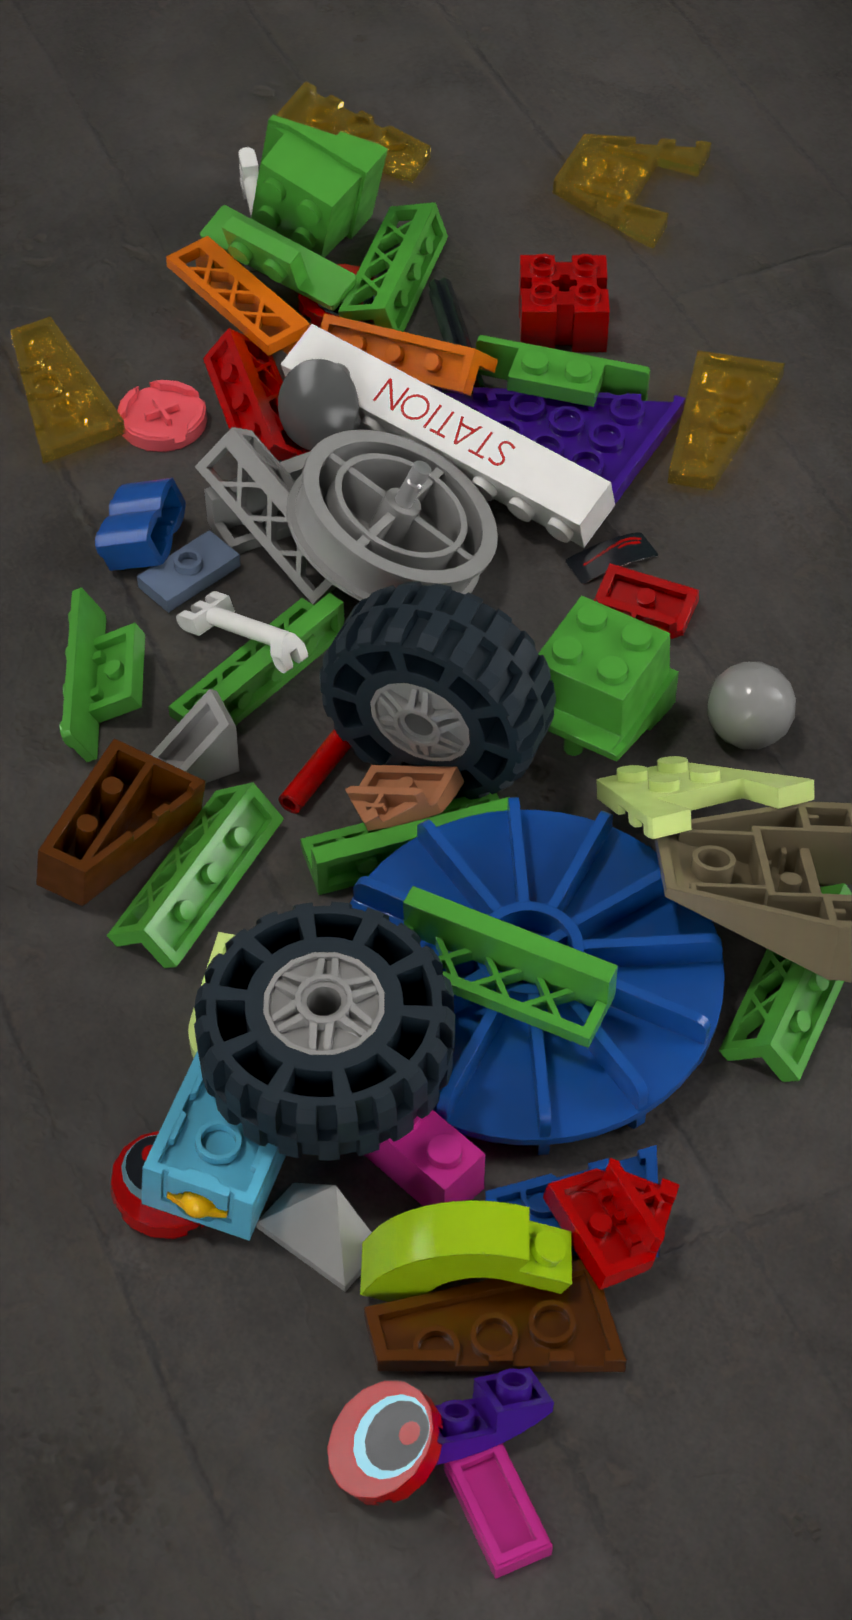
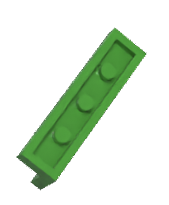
(407, 266)
(250, 674)
(346, 854)
(198, 874)
(519, 957)
(789, 1017)

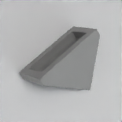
(203, 741)
(318, 1229)

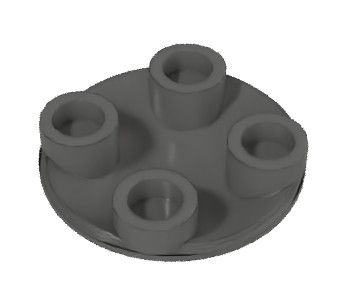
(318, 402)

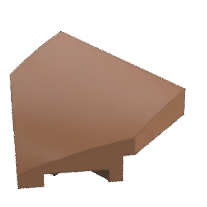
(403, 793)

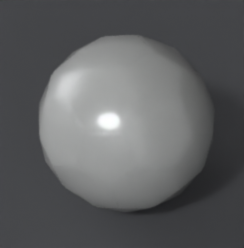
(751, 705)

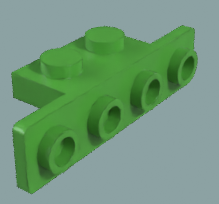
(280, 258)
(561, 373)
(101, 674)

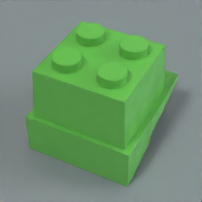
(316, 184)
(608, 679)

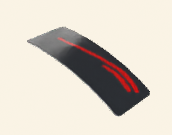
(617, 551)

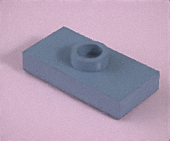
(189, 571)

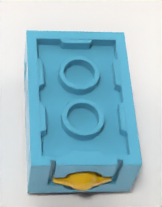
(207, 1166)

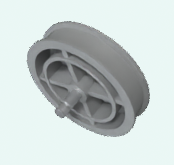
(389, 514)

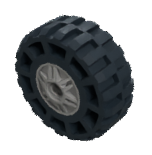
(438, 684)
(325, 1030)

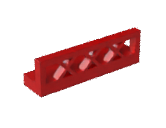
(250, 391)

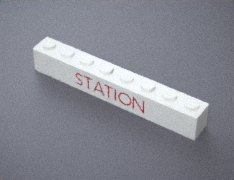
(494, 457)

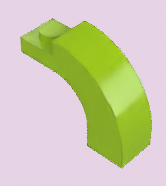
(462, 1242)

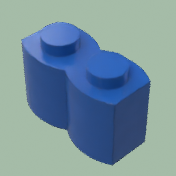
(140, 524)

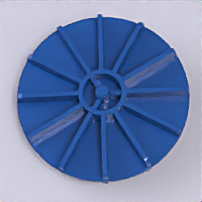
(592, 893)

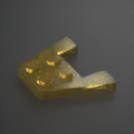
(611, 171)

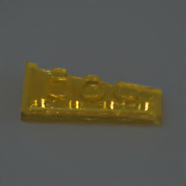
(405, 153)
(61, 393)
(718, 414)

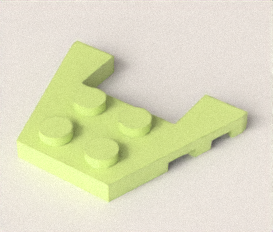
(669, 792)

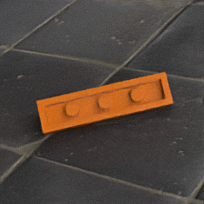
(239, 296)
(424, 358)

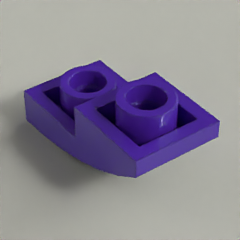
(499, 1410)

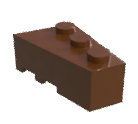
(116, 821)

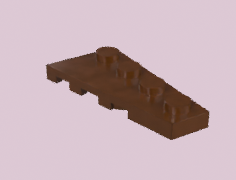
(498, 1328)

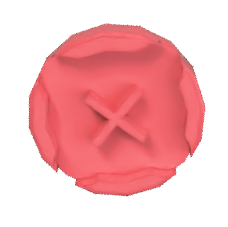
(163, 416)

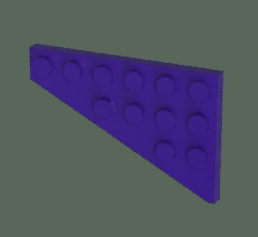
(606, 439)

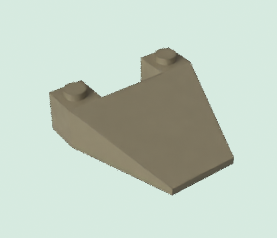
(763, 879)

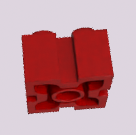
(564, 302)

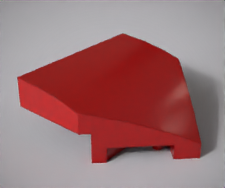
(648, 599)
(612, 1219)

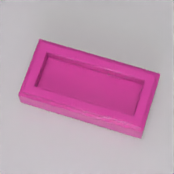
(498, 1510)

